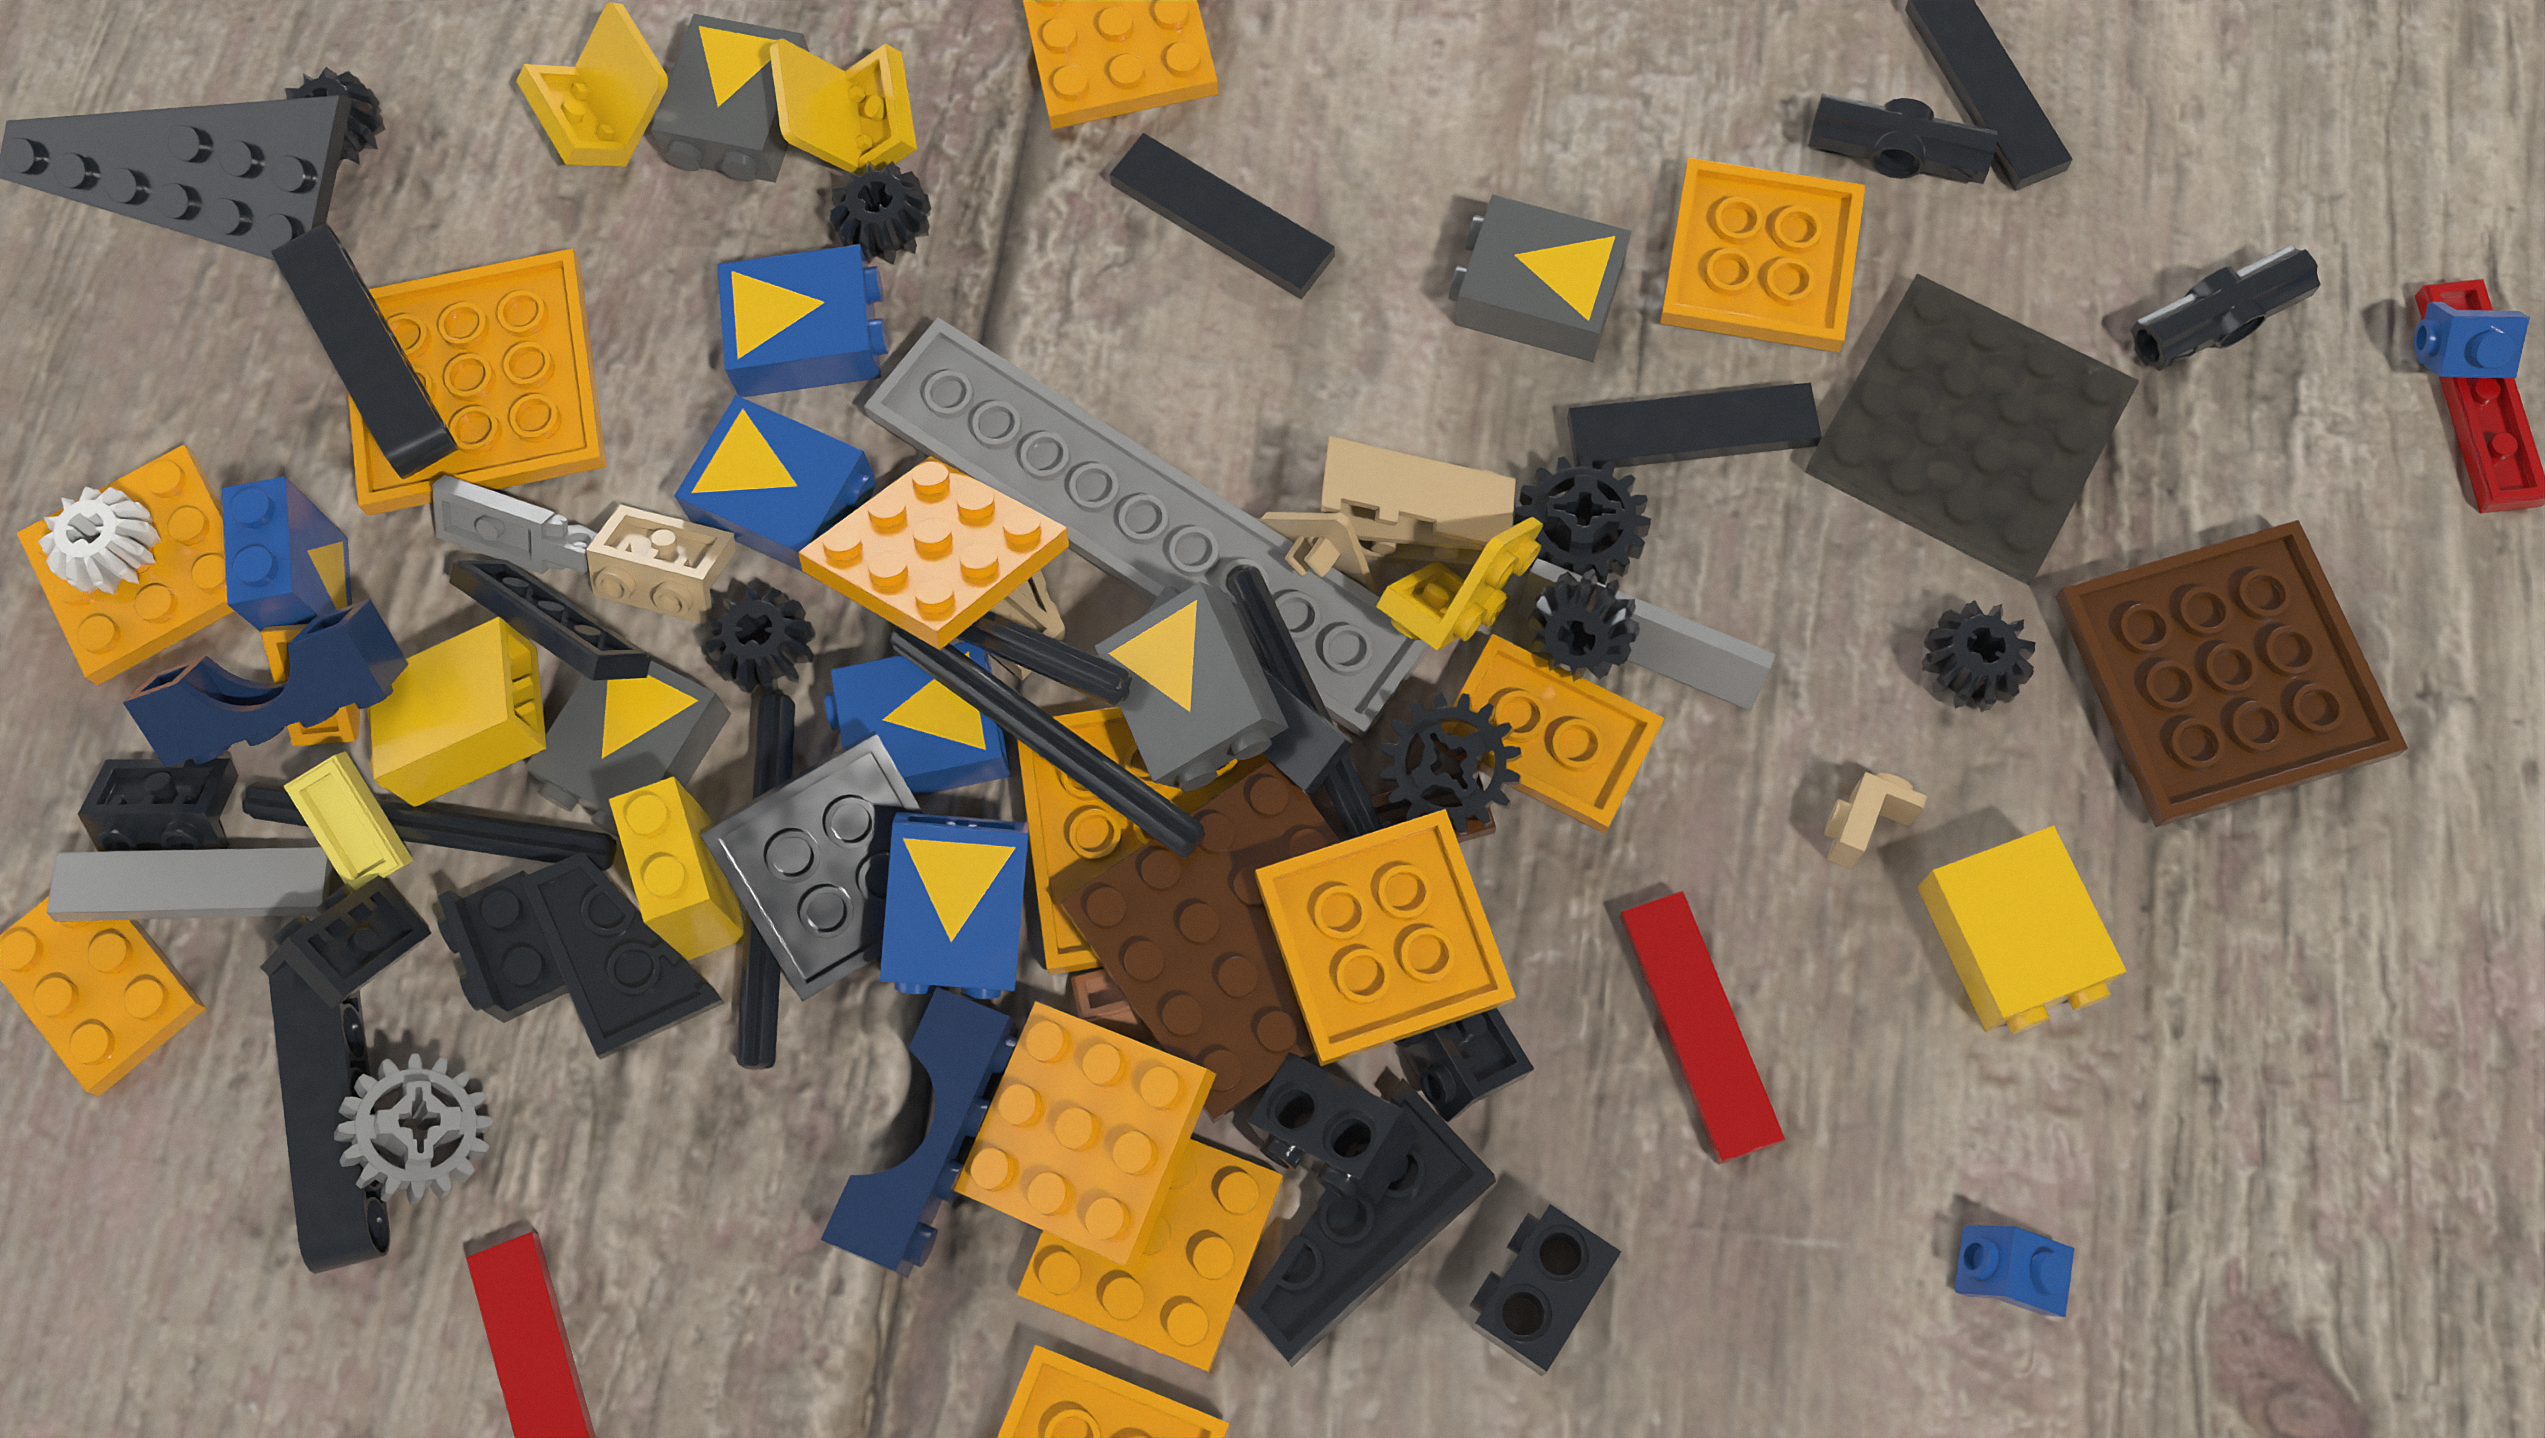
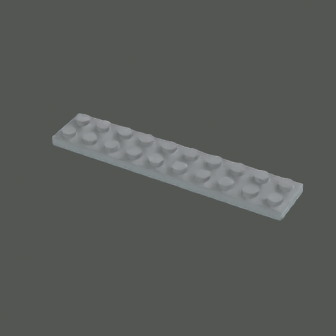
(1136, 511)

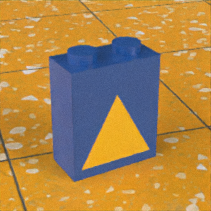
(801, 321)
(774, 481)
(282, 555)
(923, 725)
(954, 904)

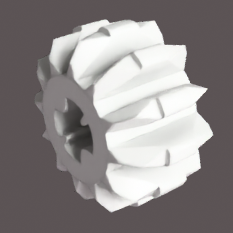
(99, 540)

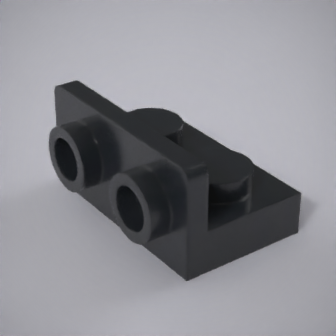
(158, 807)
(349, 942)
(501, 949)
(1465, 1061)

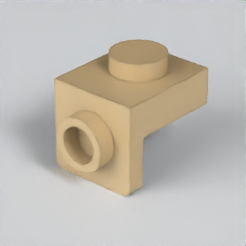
(1854, 820)

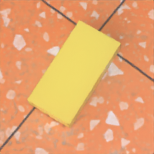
(348, 821)

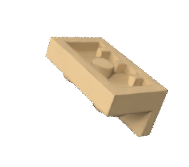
(658, 563)

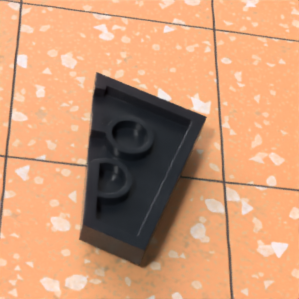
(612, 963)

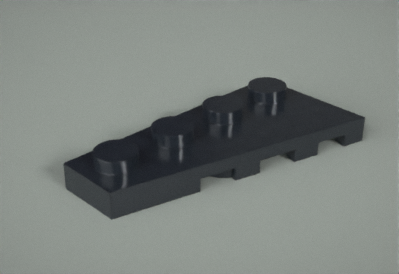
(1359, 1245)

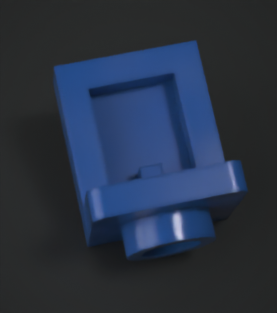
(2470, 341)
(2015, 1268)

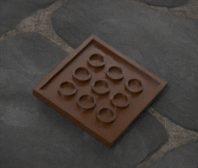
(2229, 673)
(1196, 939)

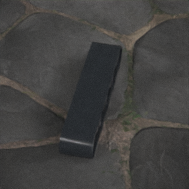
(364, 351)
(319, 1064)

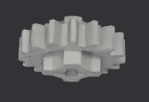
(386, 1133)

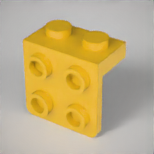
(603, 102)
(844, 113)
(1443, 607)

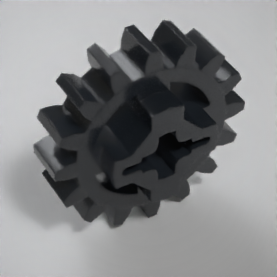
(1599, 499)
(1476, 745)

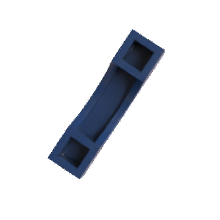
(205, 709)
(891, 1212)

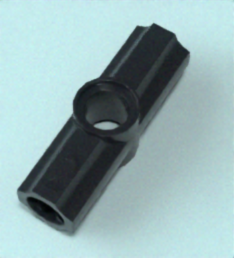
(1903, 138)
(2225, 307)

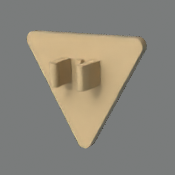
(1322, 543)

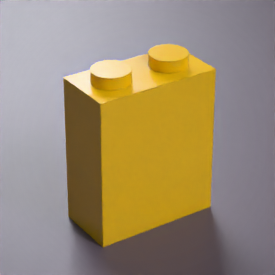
(458, 714)
(673, 871)
(2022, 931)

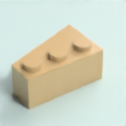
(1415, 505)

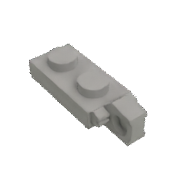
(508, 528)

